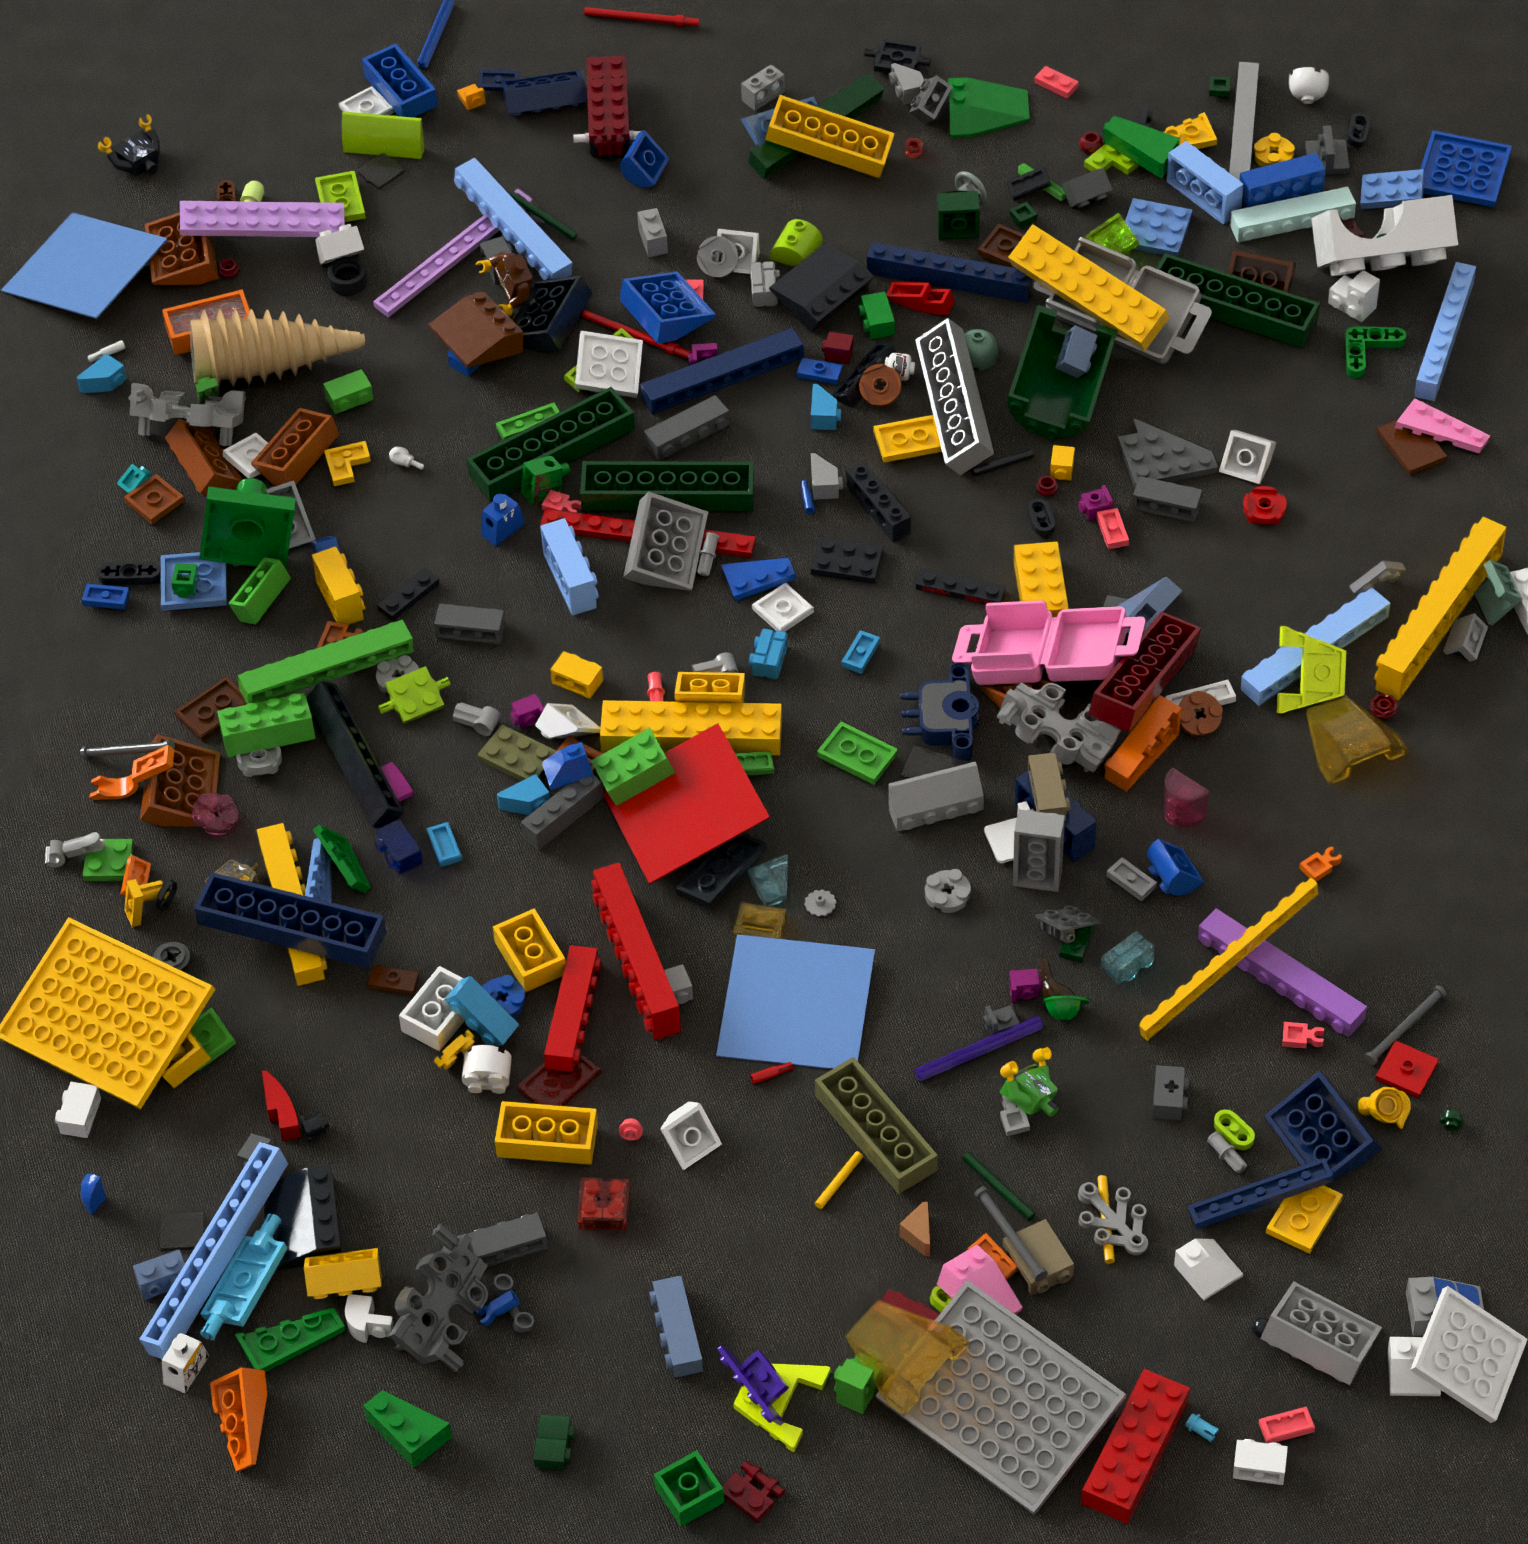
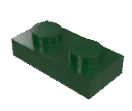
(1076, 950)

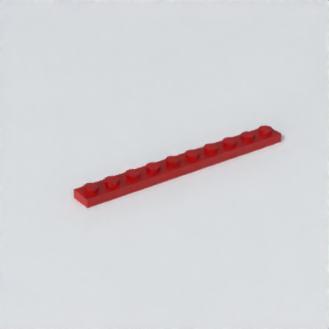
(622, 530)

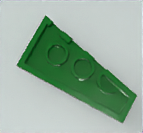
(278, 1344)

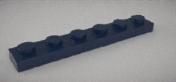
(1260, 1193)

